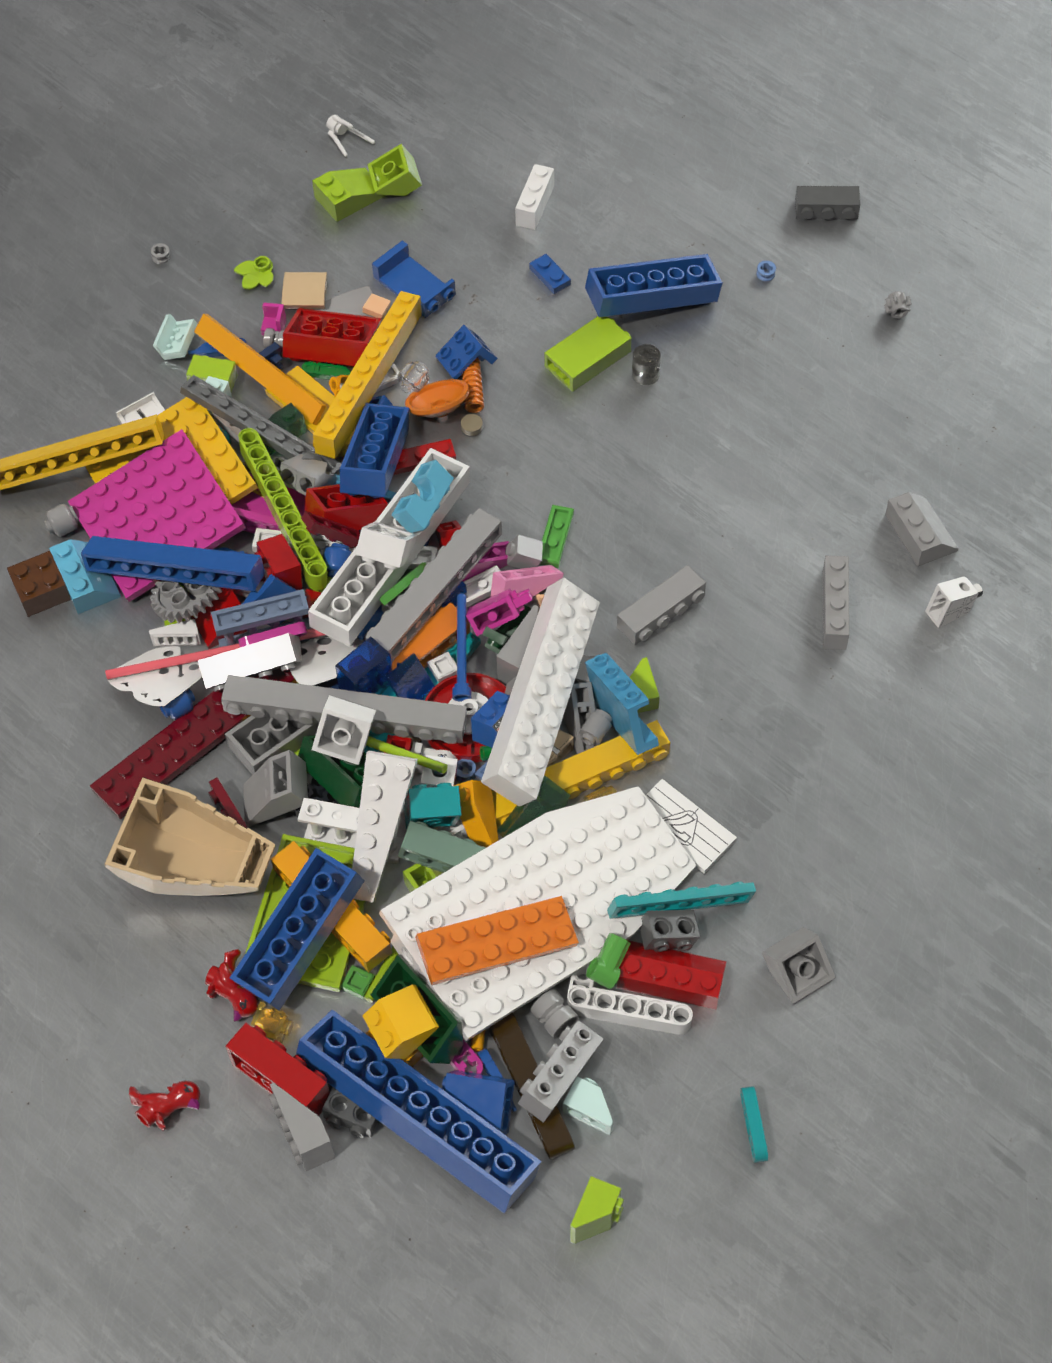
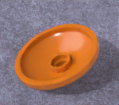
(438, 398)

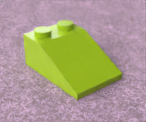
(345, 191)

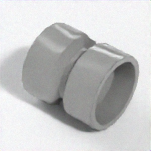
(551, 1010)

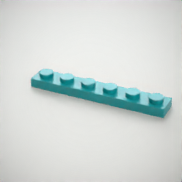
(681, 900)

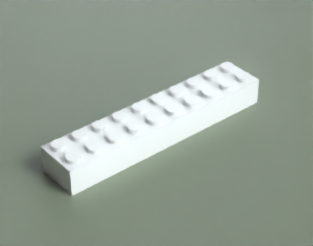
(358, 585)
(540, 693)

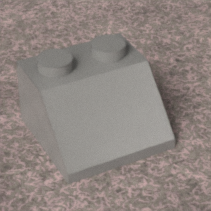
(799, 964)

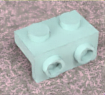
(174, 337)

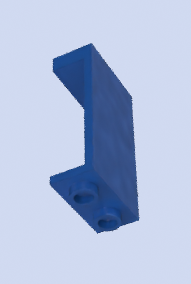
(402, 273)

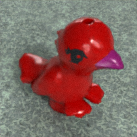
(219, 983)
(159, 1106)

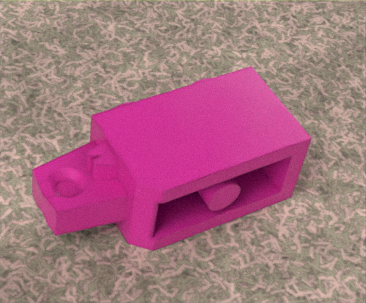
(497, 610)

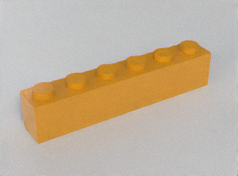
(353, 928)

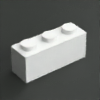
(534, 197)

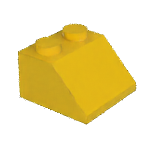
(400, 1022)

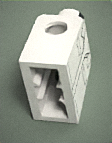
(952, 600)

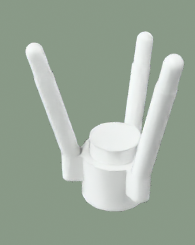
(338, 127)

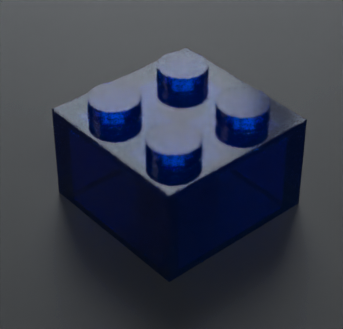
(364, 668)

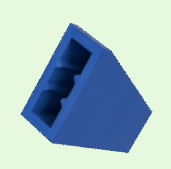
(484, 1095)

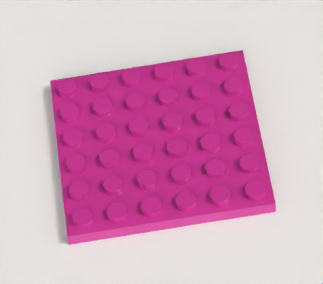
(161, 500)

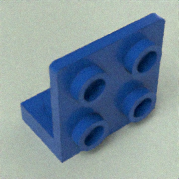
(462, 351)

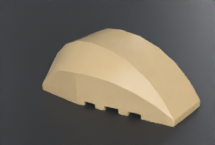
(186, 846)

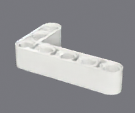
(619, 1000)

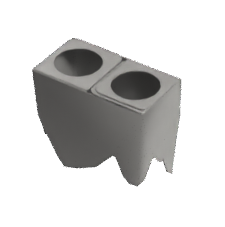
(310, 469)

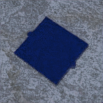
(410, 679)

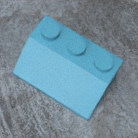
(84, 587)

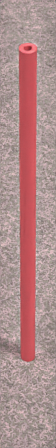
(184, 659)

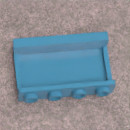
(620, 699)

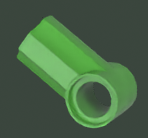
(606, 966)

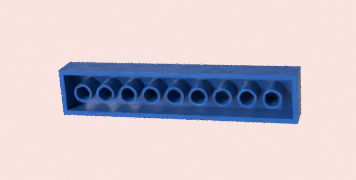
(419, 1111)

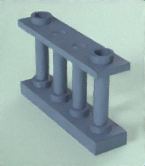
(259, 613)

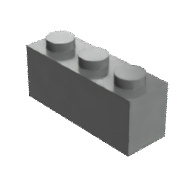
(827, 202)

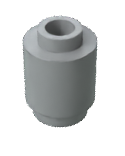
(595, 727)

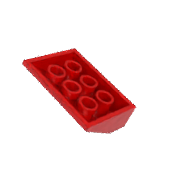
(328, 336)

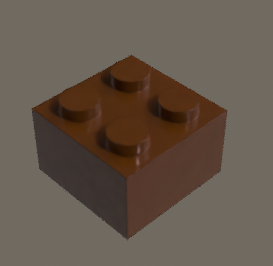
(38, 583)

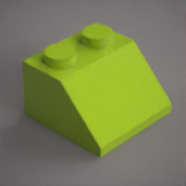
(394, 173)
(596, 1211)

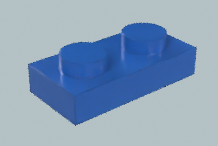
(550, 273)

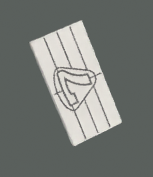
(695, 830)

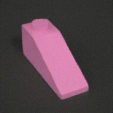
(534, 578)

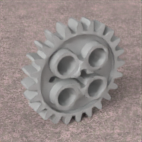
(173, 602)

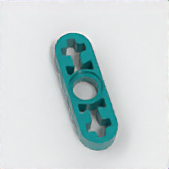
(754, 1124)

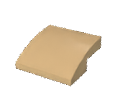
(304, 290)

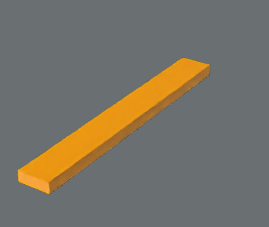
(259, 368)

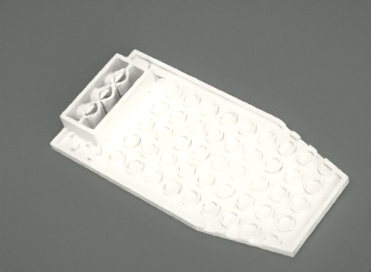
(572, 852)

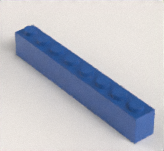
(173, 563)

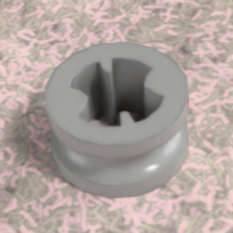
(160, 248)

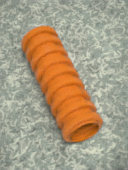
(472, 376)

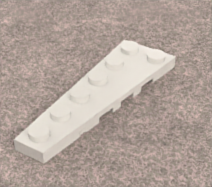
(381, 804)

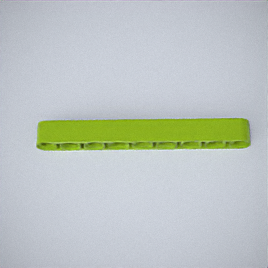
(283, 508)

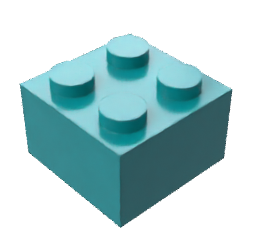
(433, 805)

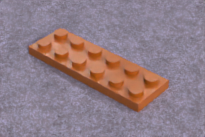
(496, 940)

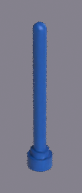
(461, 690)

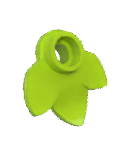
(256, 272)

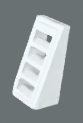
(176, 634)

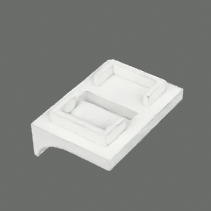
(147, 405)

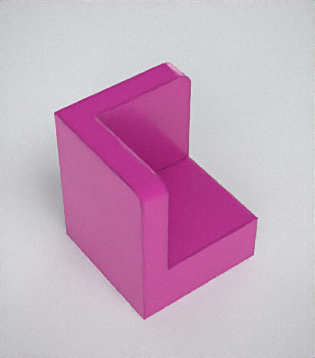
(273, 317)

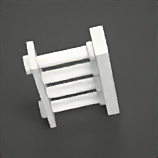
(337, 825)

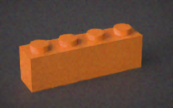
(434, 637)

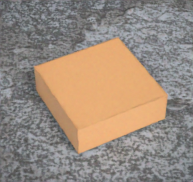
(376, 306)

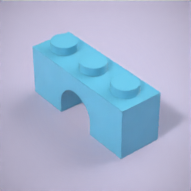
(416, 511)

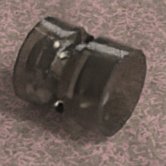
(646, 364)

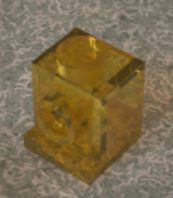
(272, 1022)

